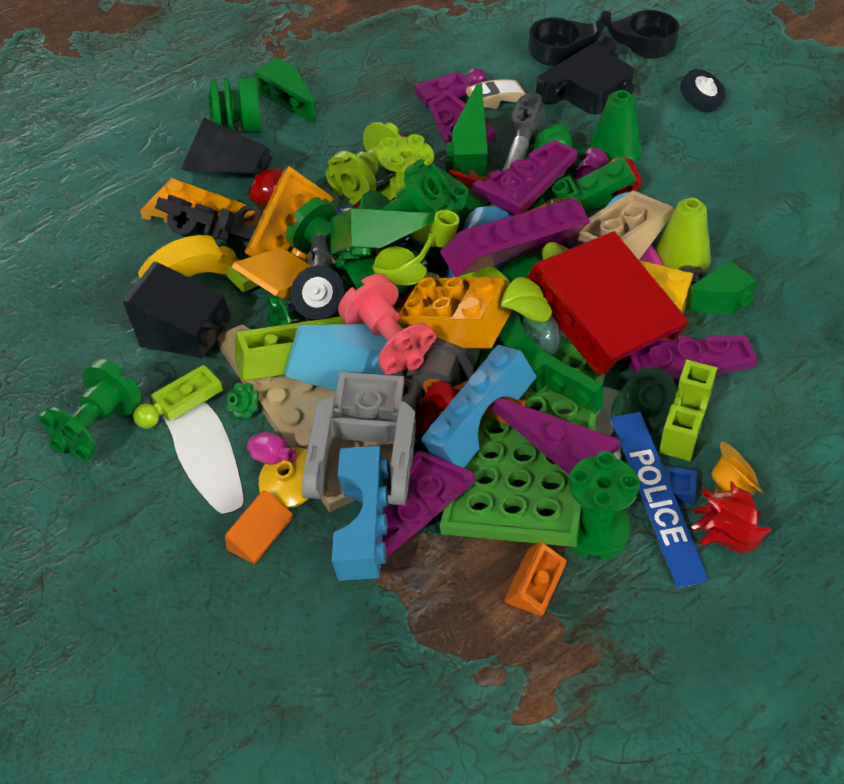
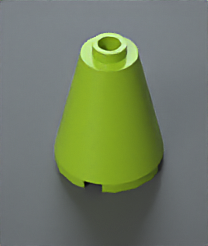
(686, 237)

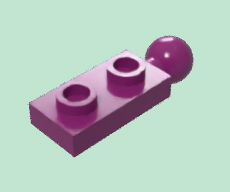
(454, 82)

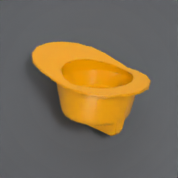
(734, 468)

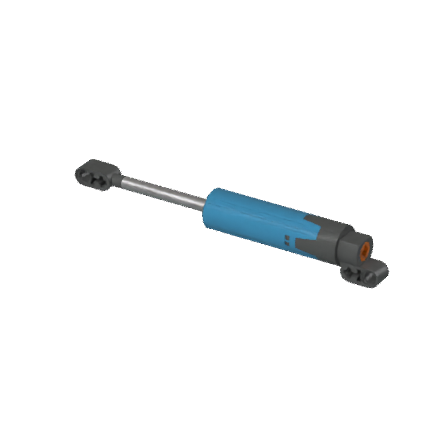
(443, 359)

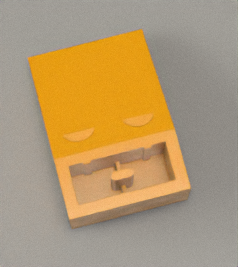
(458, 309)

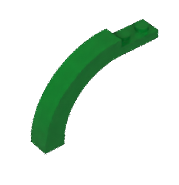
(549, 371)

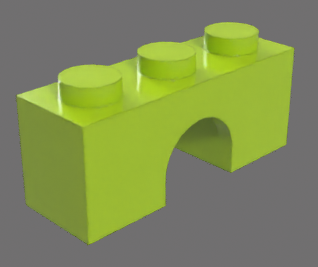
(688, 410)

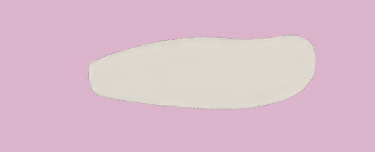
(207, 457)

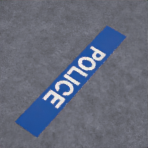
(659, 500)

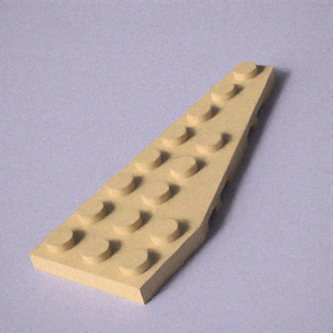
(291, 410)

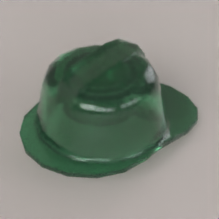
(648, 392)

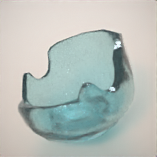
(544, 335)

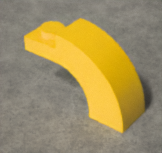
(193, 256)

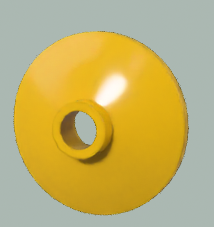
(285, 488)

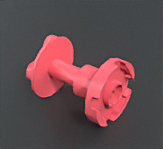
(374, 307)

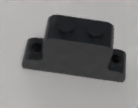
(587, 77)

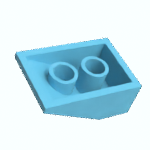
(327, 350)

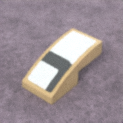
(497, 91)

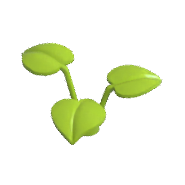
(405, 269)
(527, 296)

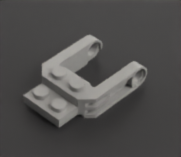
(363, 410)

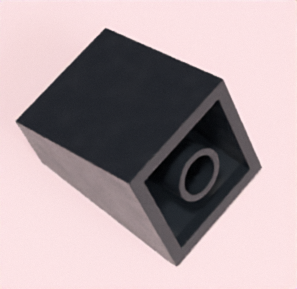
(225, 152)
(175, 312)

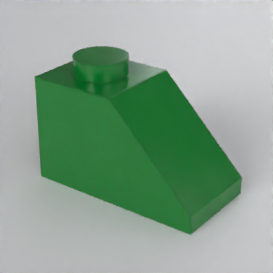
(722, 291)

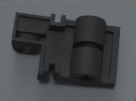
(205, 219)

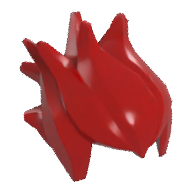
(730, 520)

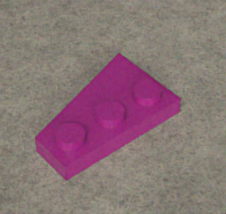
(446, 112)

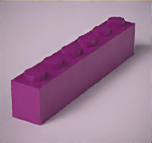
(513, 236)

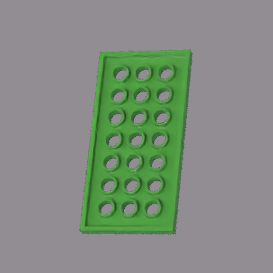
(526, 525)

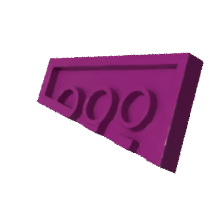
(526, 179)
(724, 352)
(431, 489)

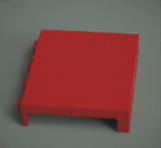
(606, 301)

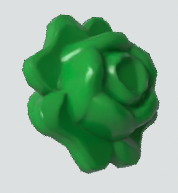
(242, 400)

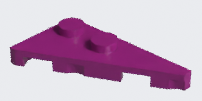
(556, 438)

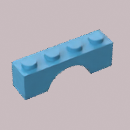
(456, 429)
(359, 546)

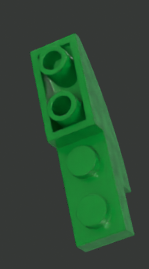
(592, 189)

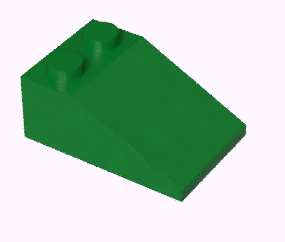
(469, 139)
(365, 230)

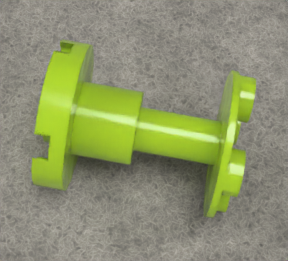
(397, 155)
(356, 173)

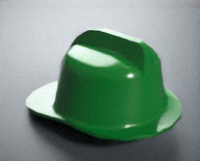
(559, 133)

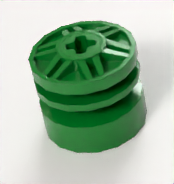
(235, 105)

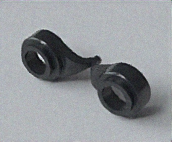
(644, 32)

